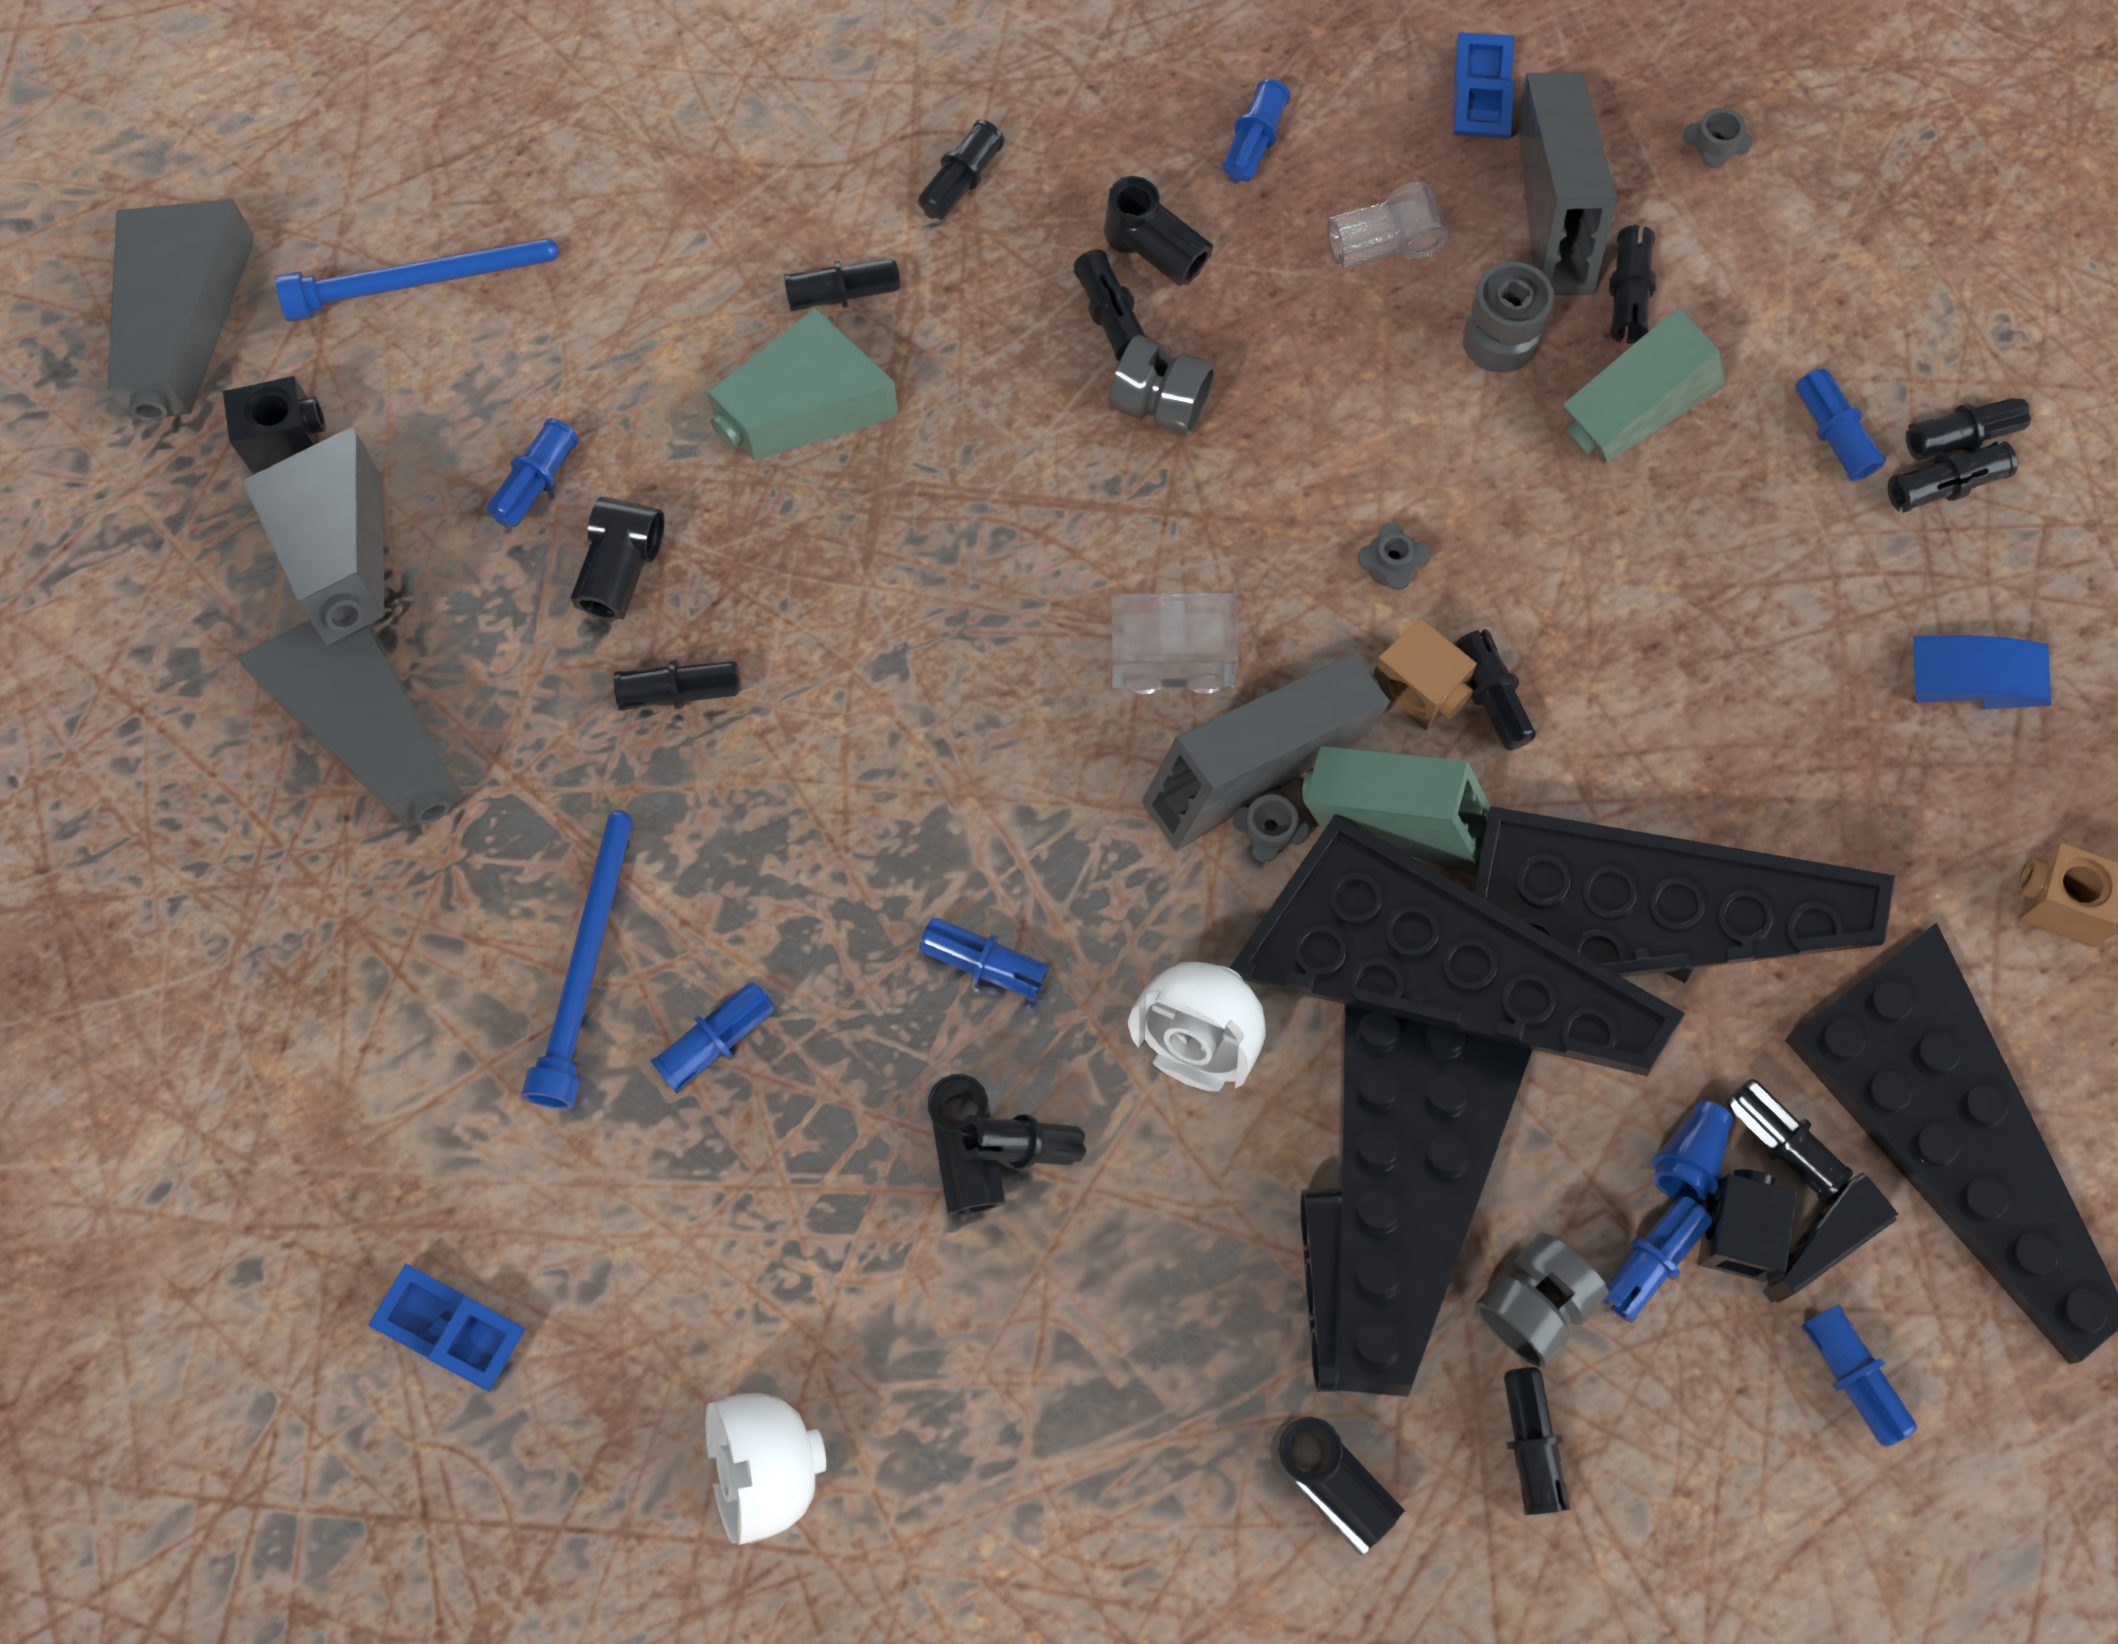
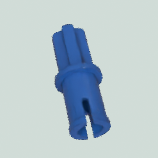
(1255, 130)
(1839, 424)
(532, 473)
(983, 958)
(713, 1036)
(1656, 1257)
(1860, 1376)

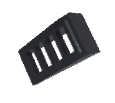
(1839, 1229)

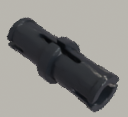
(1632, 284)
(1109, 301)
(1952, 476)

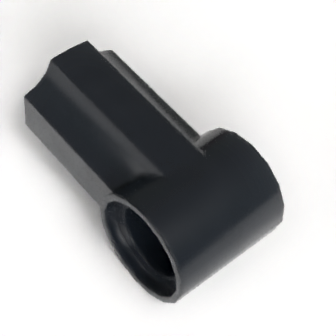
(1154, 231)
(619, 543)
(967, 1184)
(1338, 1486)

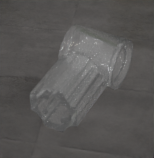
(1404, 224)

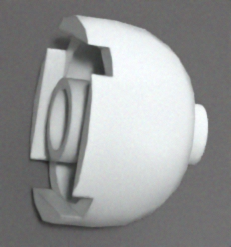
(1200, 1024)
(762, 1464)

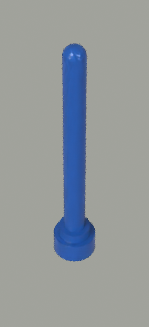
(304, 295)
(553, 1078)

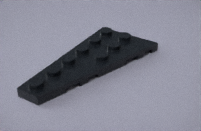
(1672, 902)
(1414, 945)
(1940, 1103)
(1413, 1158)

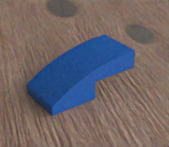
(1483, 85)
(1982, 667)
(447, 1327)

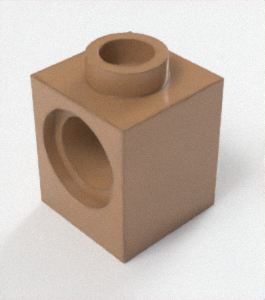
(1425, 674)
(2051, 907)

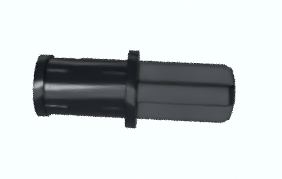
(961, 170)
(838, 284)
(1967, 427)
(675, 684)
(1496, 690)
(1789, 1139)
(1020, 1141)
(1534, 1443)

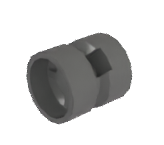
(1507, 316)
(1161, 385)
(1525, 1316)

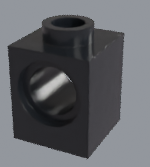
(253, 420)
(1748, 1226)

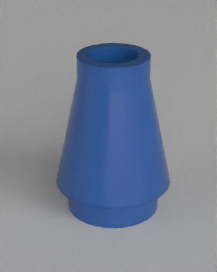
(1694, 1154)

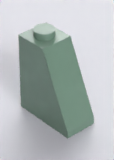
(1645, 388)
(801, 391)
(1408, 801)

